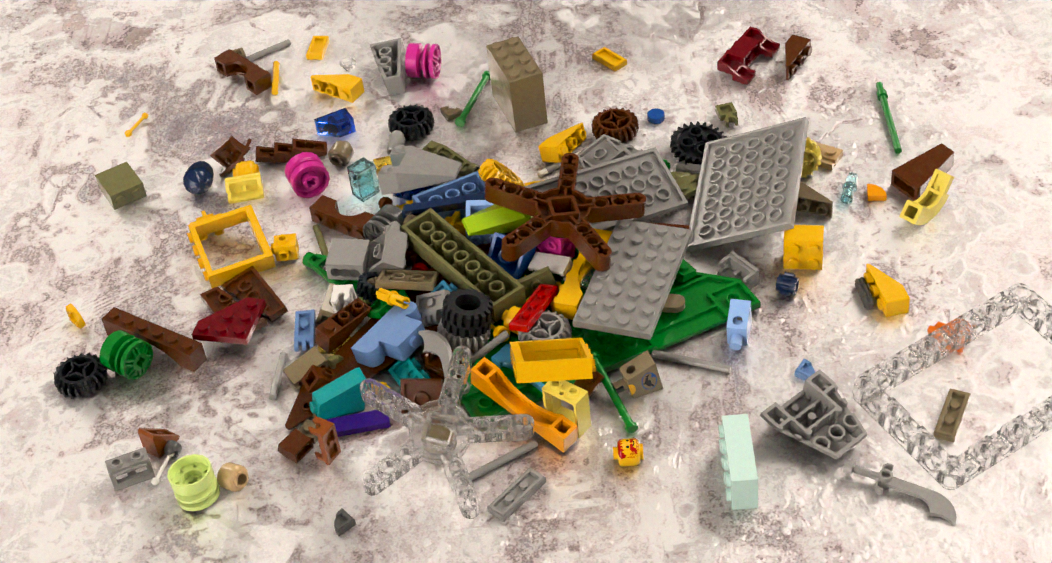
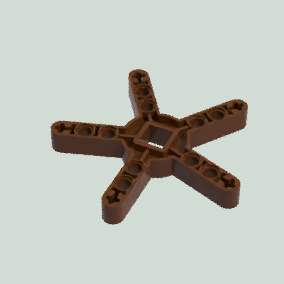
(562, 214)

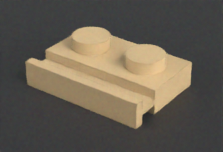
(830, 156)

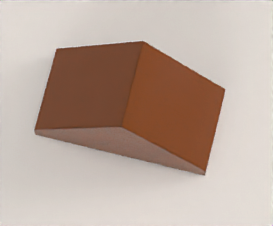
(155, 440)

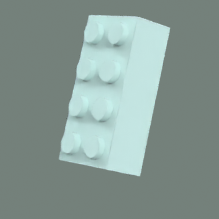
(738, 462)

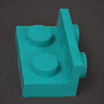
(408, 369)

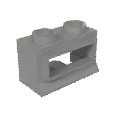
(128, 464)

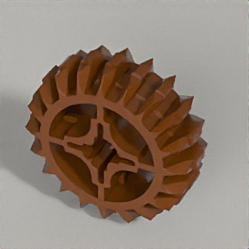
(615, 123)

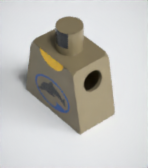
(639, 376)

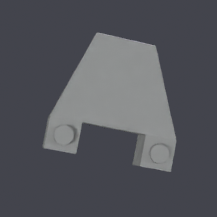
(415, 169)

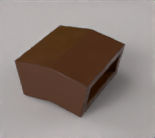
(295, 446)

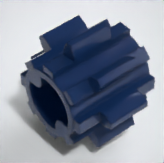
(787, 284)

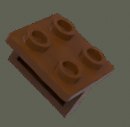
(230, 153)

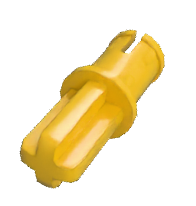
(392, 298)

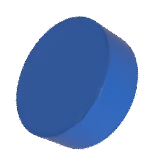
(656, 116)

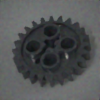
(690, 141)

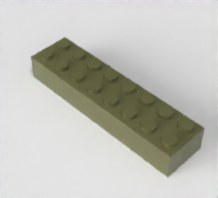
(462, 261)

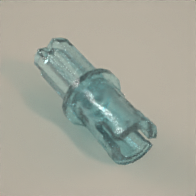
(849, 188)

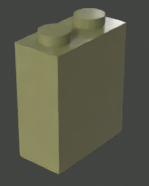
(120, 185)

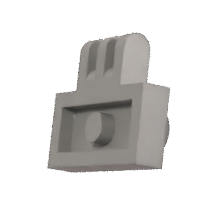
(431, 306)

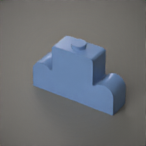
(391, 336)

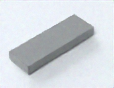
(516, 494)

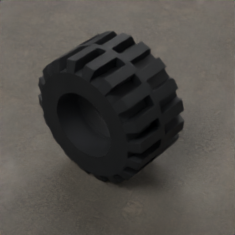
(467, 313)

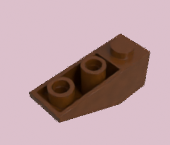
(796, 51)
(340, 326)

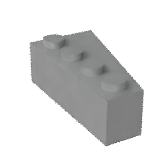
(391, 64)

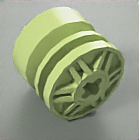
(193, 482)

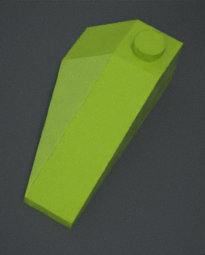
(494, 220)

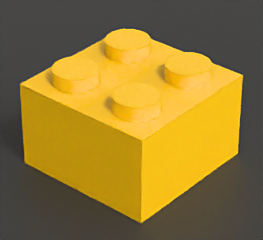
(803, 247)

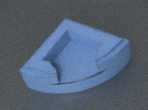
(804, 370)

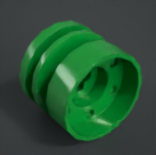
(126, 355)

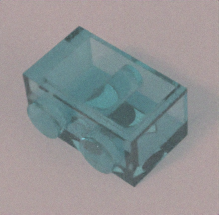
(363, 179)

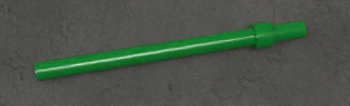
(882, 97)

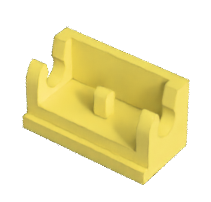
(244, 188)

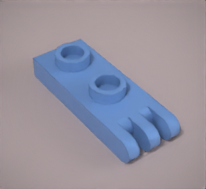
(304, 329)

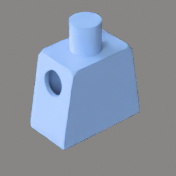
(739, 330)

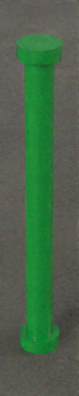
(460, 121)
(631, 426)

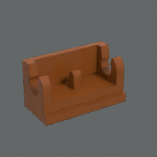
(327, 439)

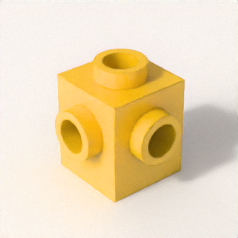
(285, 247)

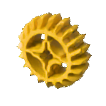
(493, 168)

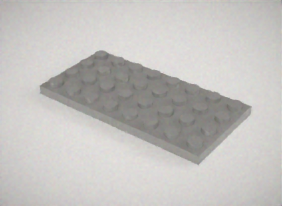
(634, 173)
(639, 279)

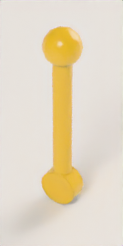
(128, 133)

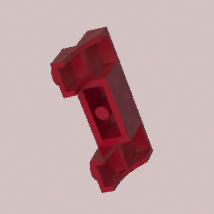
(744, 52)

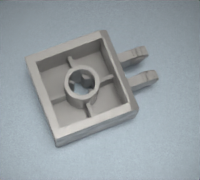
(388, 250)

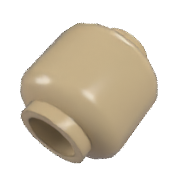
(232, 477)

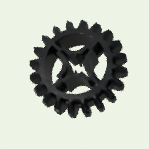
(412, 121)
(80, 376)

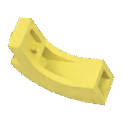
(930, 202)

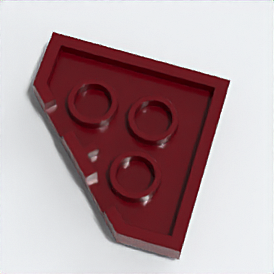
(232, 324)

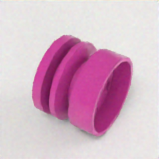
(423, 60)

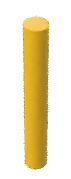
(275, 77)

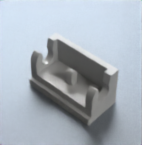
(739, 268)

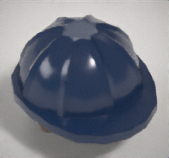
(198, 177)

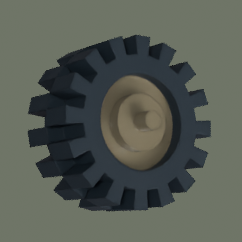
(366, 286)

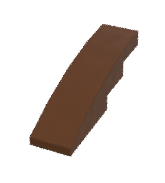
(284, 152)

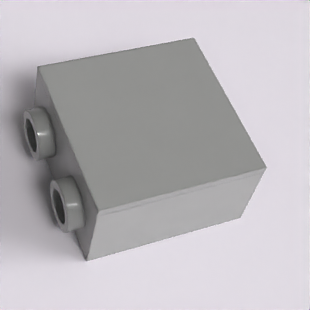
(347, 258)

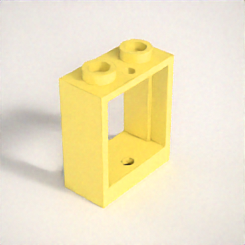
(573, 395)

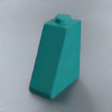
(339, 396)

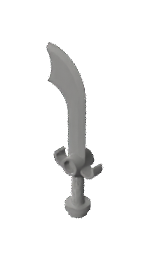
(439, 345)
(936, 502)

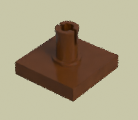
(420, 390)

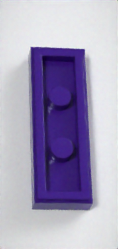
(360, 422)

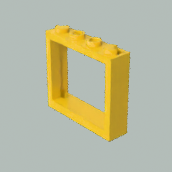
(222, 221)
(551, 360)

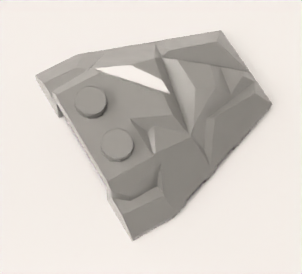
(818, 418)

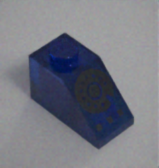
(335, 124)

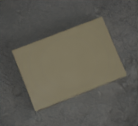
(407, 279)

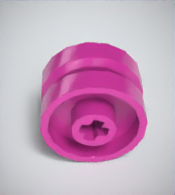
(307, 175)

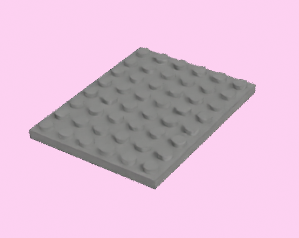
(748, 185)

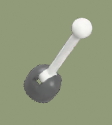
(172, 450)

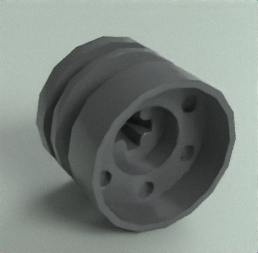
(383, 217)

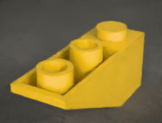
(339, 86)
(561, 143)
(889, 293)

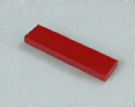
(533, 308)

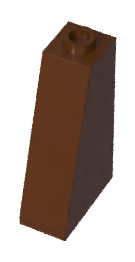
(916, 174)

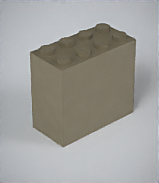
(517, 84)

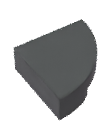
(343, 522)

